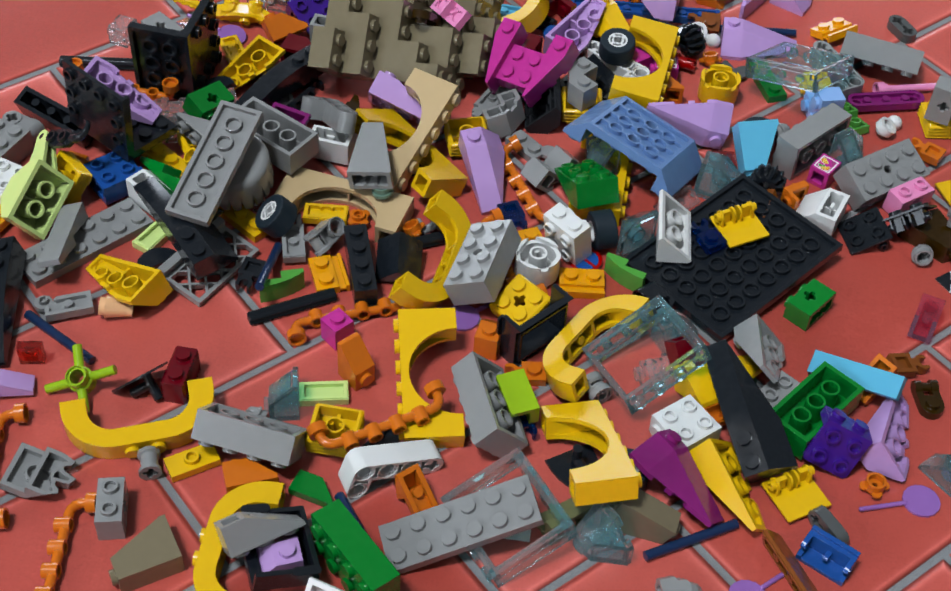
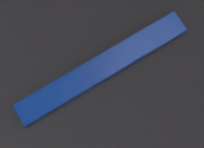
(639, 9)

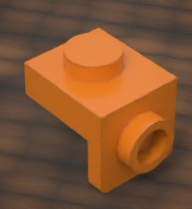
(794, 194)

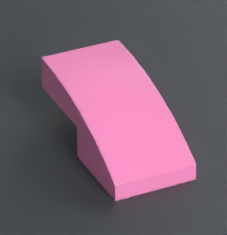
(451, 12)

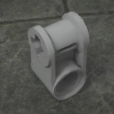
(24, 121)
(325, 235)

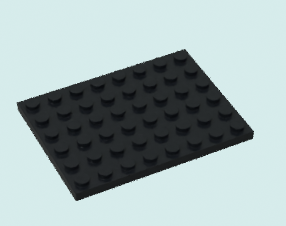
(745, 280)

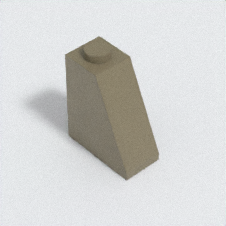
(648, 518)
(147, 557)

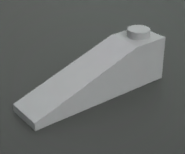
(760, 346)

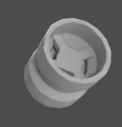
(597, 388)

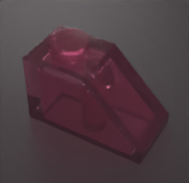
(926, 318)

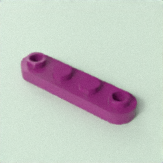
(886, 100)

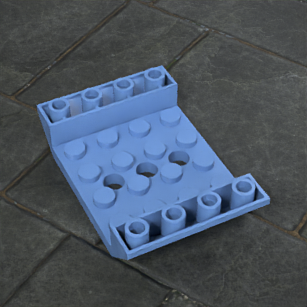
(643, 140)

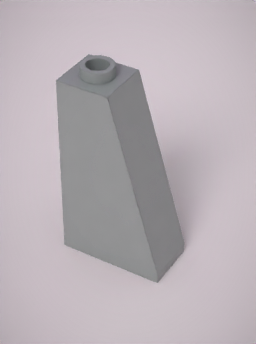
(370, 159)

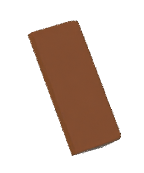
(787, 562)

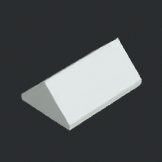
(672, 230)

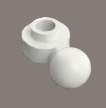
(712, 40)
(888, 126)

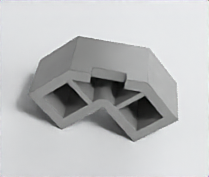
(582, 84)
(506, 116)
(542, 173)

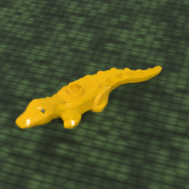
(235, 10)

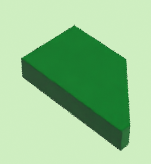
(310, 488)

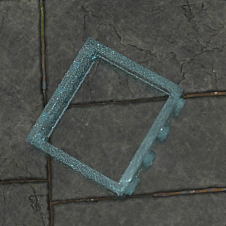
(772, 67)
(630, 329)
(538, 549)

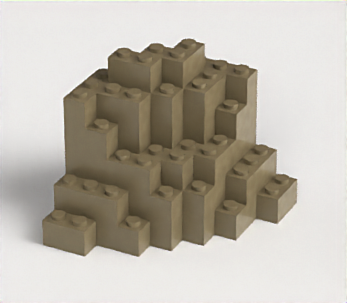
(383, 37)

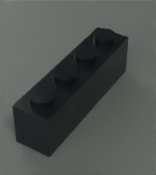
(47, 112)
(360, 264)

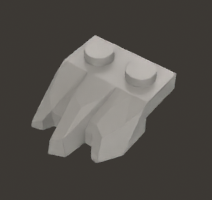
(37, 472)

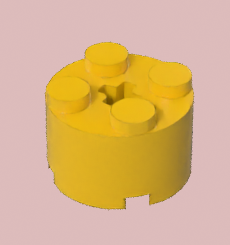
(719, 84)

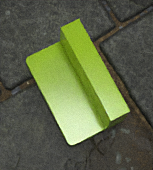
(518, 395)

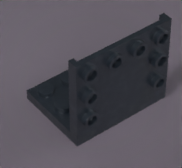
(178, 54)
(110, 115)

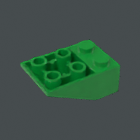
(588, 184)

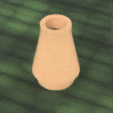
(110, 308)

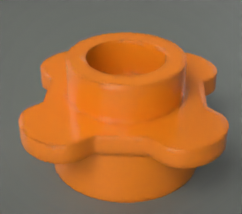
(710, 58)
(358, 216)
(413, 227)
(875, 484)

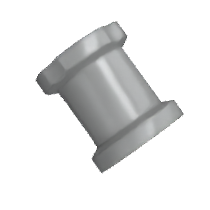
(149, 463)

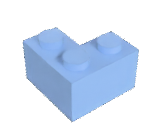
(814, 102)

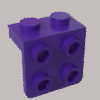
(306, 9)
(838, 442)

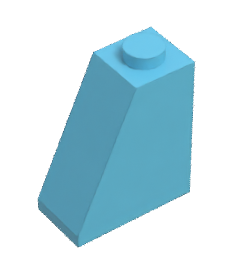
(753, 143)

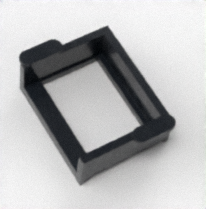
(519, 348)
(283, 578)

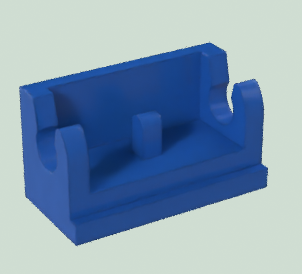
(828, 555)

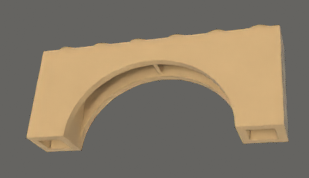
(437, 102)
(318, 187)

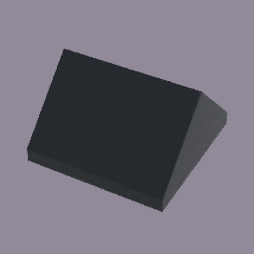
(396, 256)

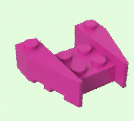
(524, 68)

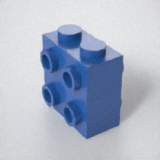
(110, 176)

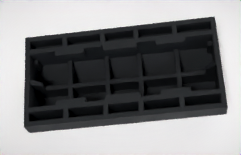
(546, 113)

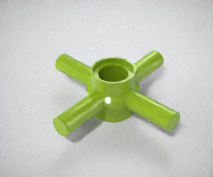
(76, 372)

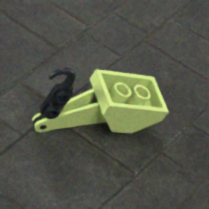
(38, 188)

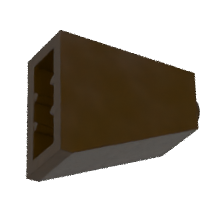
(934, 234)

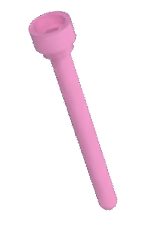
(882, 87)

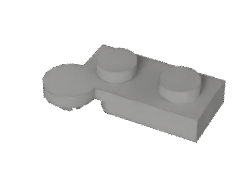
(530, 146)
(65, 305)

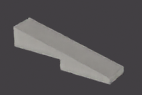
(61, 239)

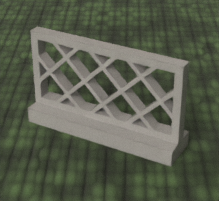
(176, 267)

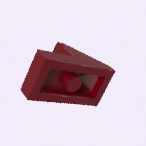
(561, 7)

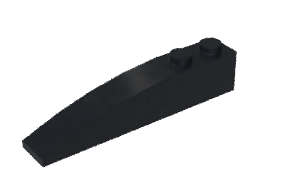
(282, 79)
(199, 246)
(11, 272)
(749, 417)

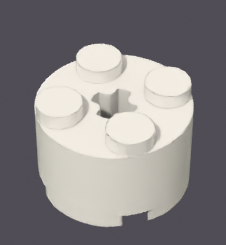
(538, 260)

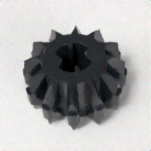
(691, 39)
(769, 177)

